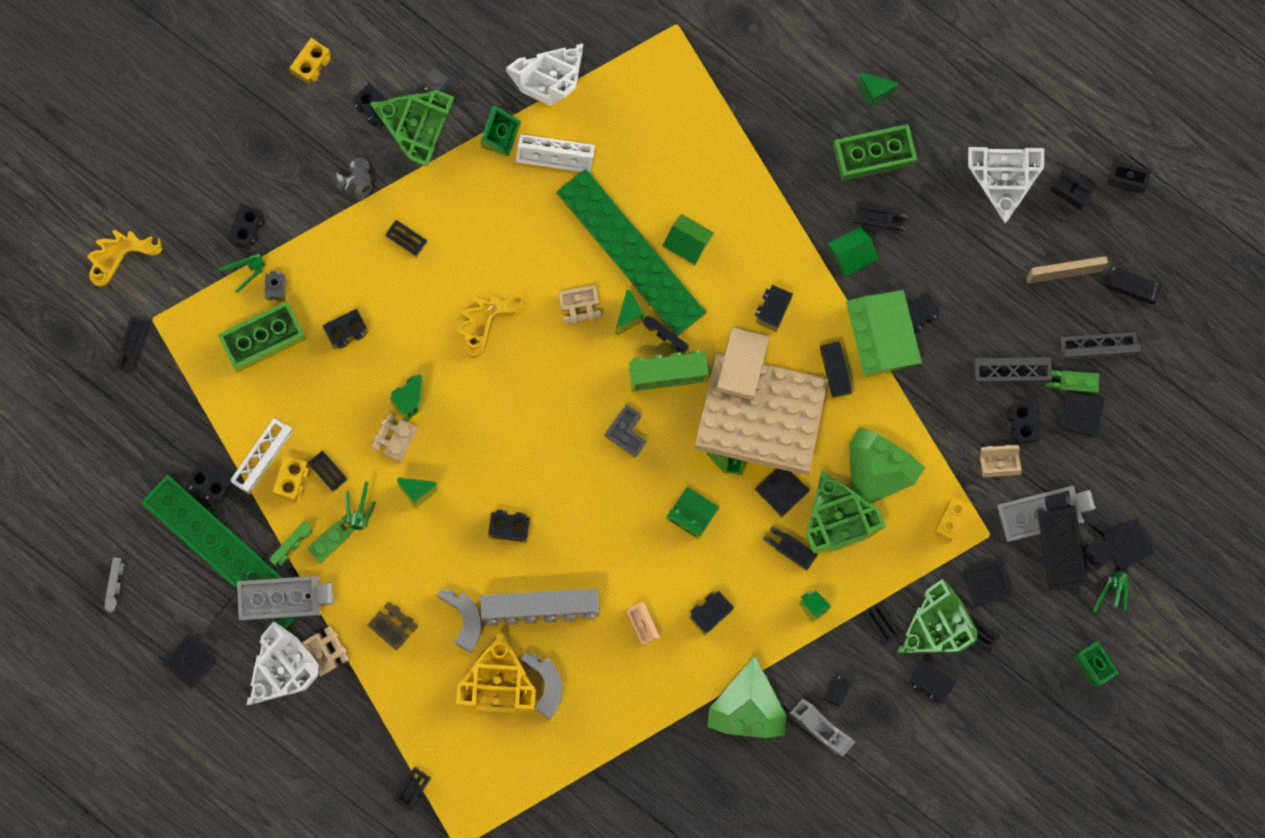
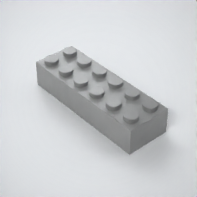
(539, 606)

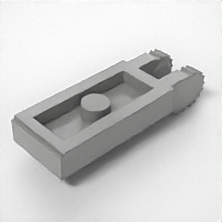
(113, 586)

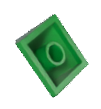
(876, 89)
(499, 131)
(687, 239)
(853, 251)
(630, 314)
(417, 490)
(1095, 665)

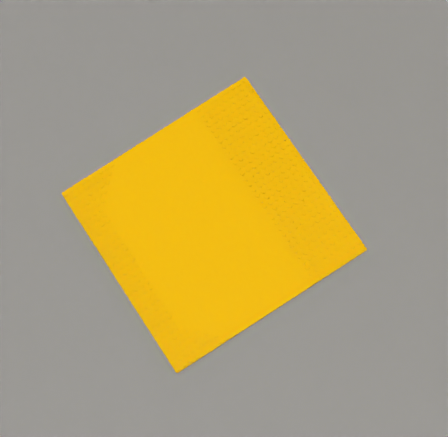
(530, 427)

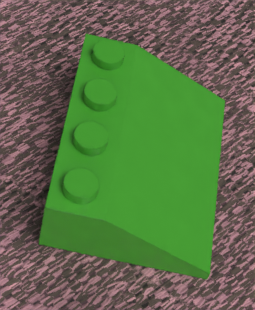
(883, 333)

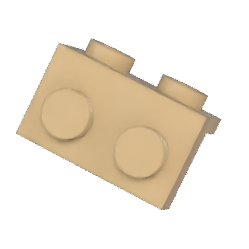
(1000, 461)

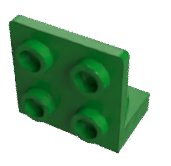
(692, 513)

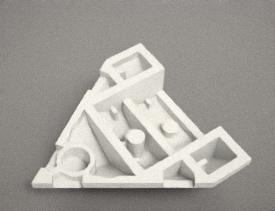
(548, 75)
(1005, 174)
(281, 667)

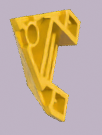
(497, 683)

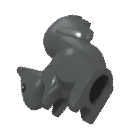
(359, 179)

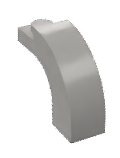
(471, 629)
(552, 694)
(821, 728)

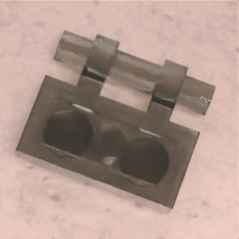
(390, 631)

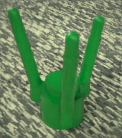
(254, 263)
(358, 520)
(1119, 583)

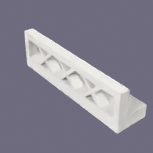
(555, 155)
(265, 461)

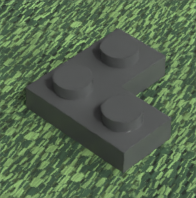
(621, 432)

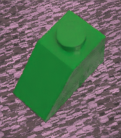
(814, 605)

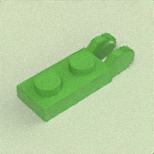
(1075, 381)
(330, 540)
(291, 543)

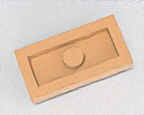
(642, 623)

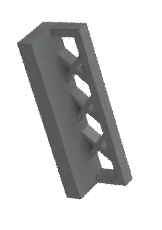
(1099, 351)
(1013, 362)

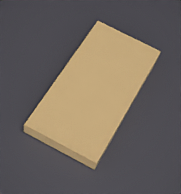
(1067, 269)
(742, 363)

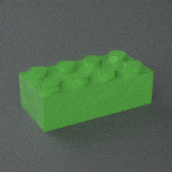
(875, 152)
(261, 337)
(668, 371)

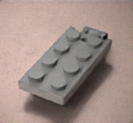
(1020, 516)
(282, 598)

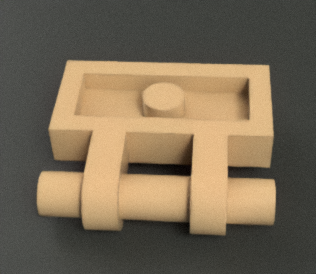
(578, 299)
(400, 440)
(320, 652)

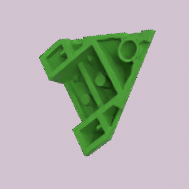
(415, 121)
(880, 466)
(840, 517)
(940, 624)
(748, 706)

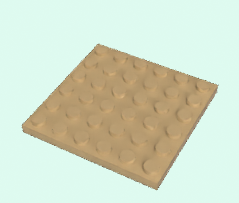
(770, 430)

